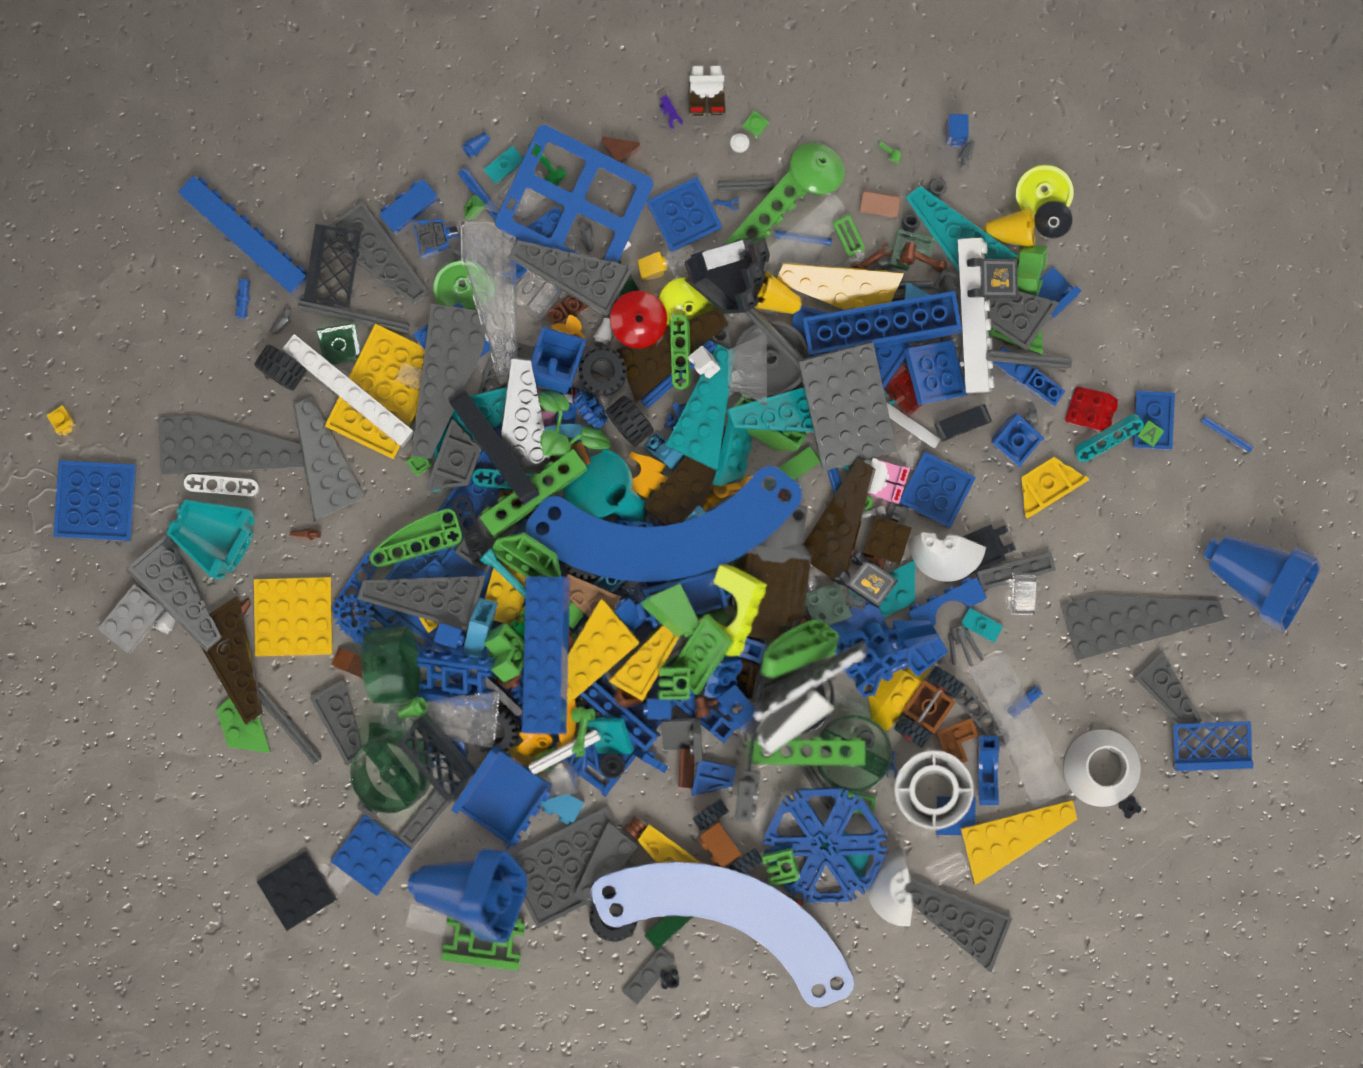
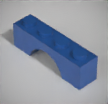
(968, 593)
(713, 723)

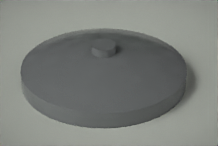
(781, 371)

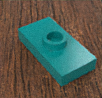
(503, 165)
(981, 625)

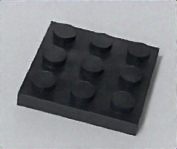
(296, 890)

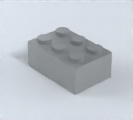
(132, 619)

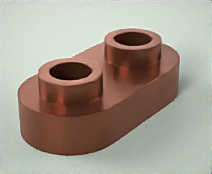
(626, 699)

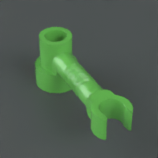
(581, 716)

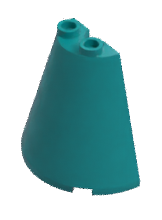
(212, 535)

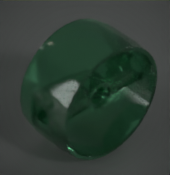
(390, 665)
(385, 759)
(873, 763)

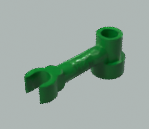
(555, 175)

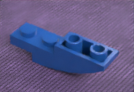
(1032, 380)

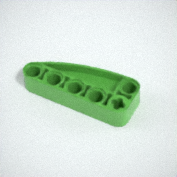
(420, 532)
(800, 647)

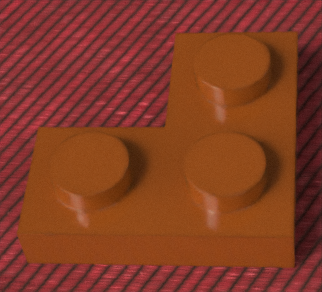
(953, 736)

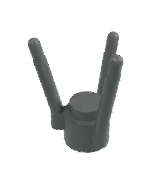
(959, 635)

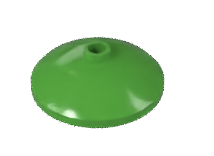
(812, 174)
(447, 286)

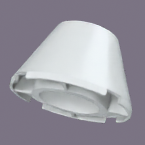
(934, 764)
(1077, 772)

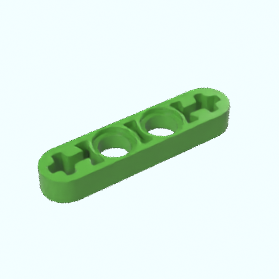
(684, 351)

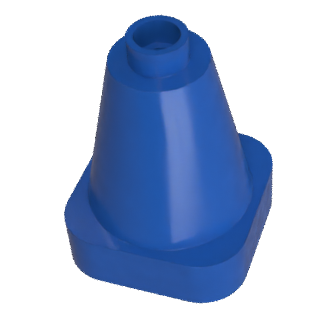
(1265, 576)
(478, 892)

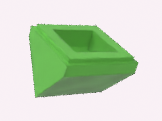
(473, 207)

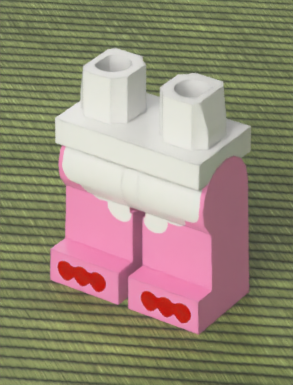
(889, 473)

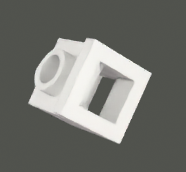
(704, 362)

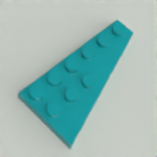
(782, 413)
(703, 418)

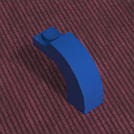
(988, 770)

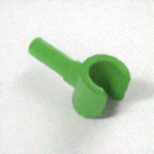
(895, 154)

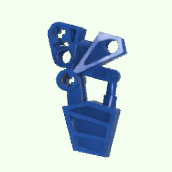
(917, 649)

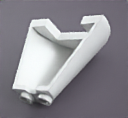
(947, 558)
(791, 720)
(888, 891)

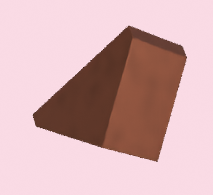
(620, 149)
(348, 662)

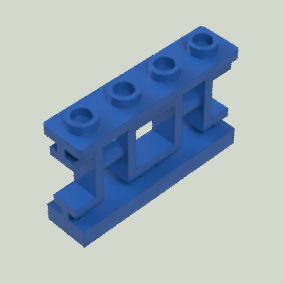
(456, 663)

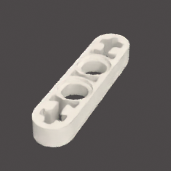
(221, 485)

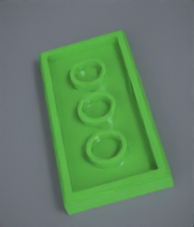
(703, 652)

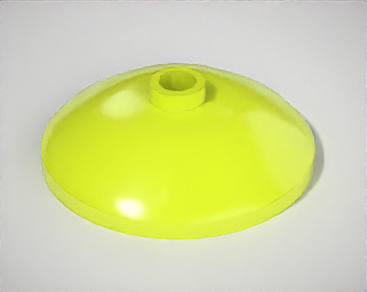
(1029, 187)
(678, 295)

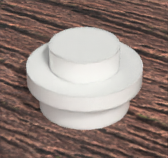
(739, 143)

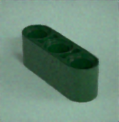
(666, 929)

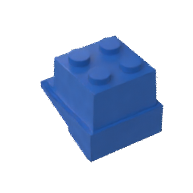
(557, 359)

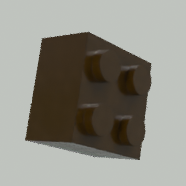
(887, 540)

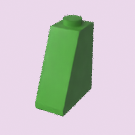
(673, 611)

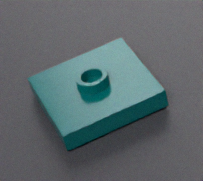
(613, 736)

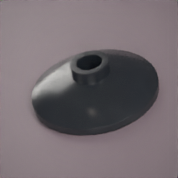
(1052, 210)

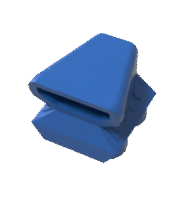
(723, 677)

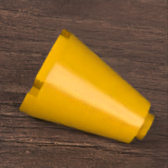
(1013, 228)
(777, 296)

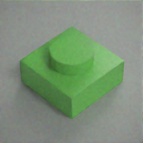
(756, 124)

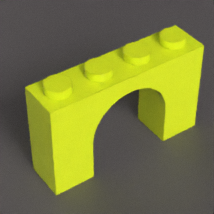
(748, 593)

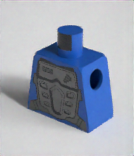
(433, 236)

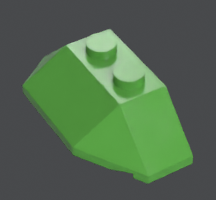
(775, 439)
(527, 556)

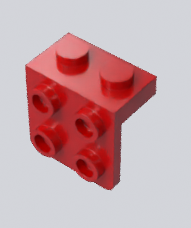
(1091, 409)

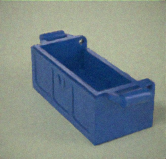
(699, 590)

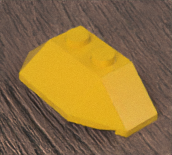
(894, 696)

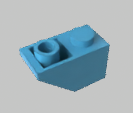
(657, 447)
(565, 806)

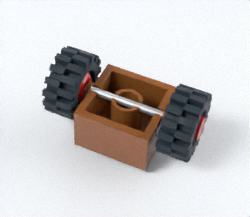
(928, 706)
(720, 844)

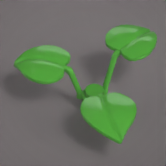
(556, 444)

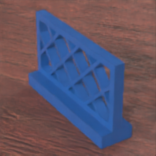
(1208, 762)

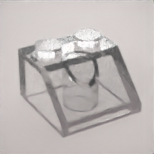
(536, 295)

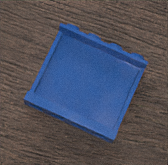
(503, 796)

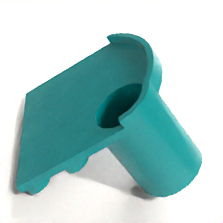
(606, 489)

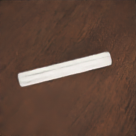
(561, 753)

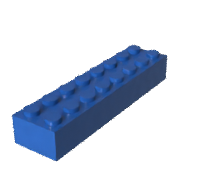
(884, 323)
(546, 655)

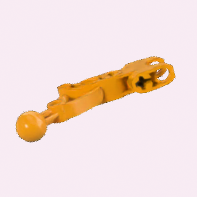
(651, 479)

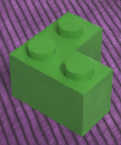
(509, 651)

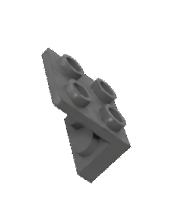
(683, 735)

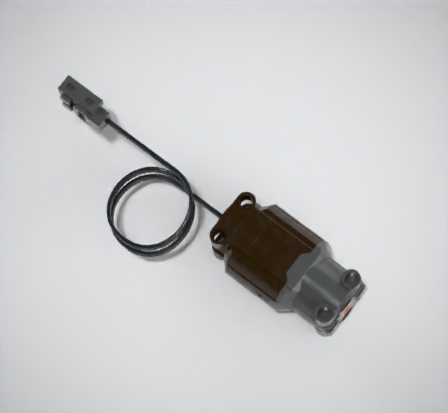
(785, 568)

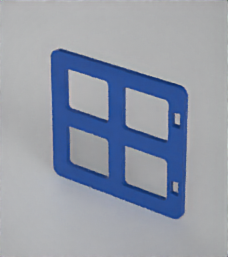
(574, 201)

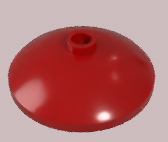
(631, 332)

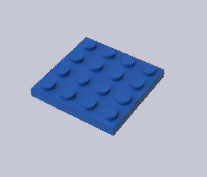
(94, 500)

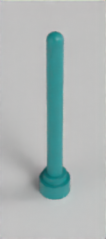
(490, 559)

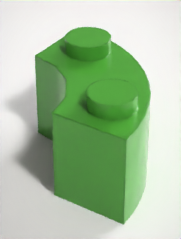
(1031, 263)

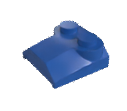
(1016, 439)

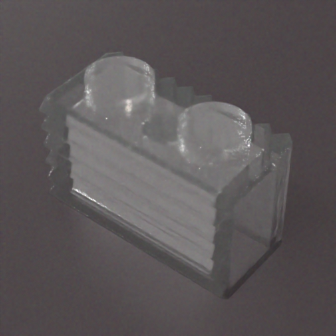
(1022, 593)

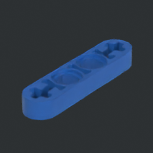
(354, 582)

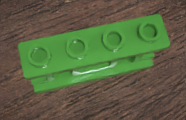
(481, 955)

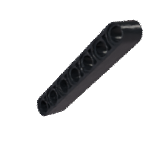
(494, 447)

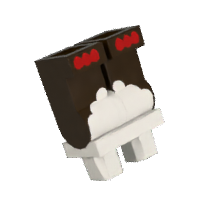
(709, 87)

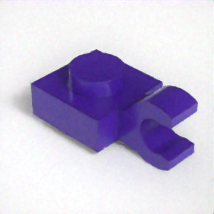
(667, 108)

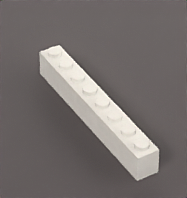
(975, 320)
(348, 391)

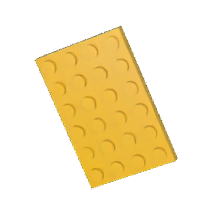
(376, 375)

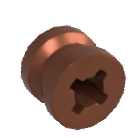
(635, 827)

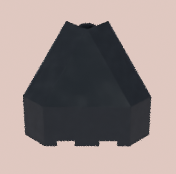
(730, 274)

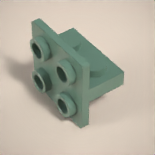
(828, 605)

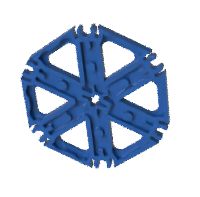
(819, 857)

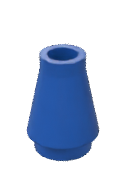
(474, 145)

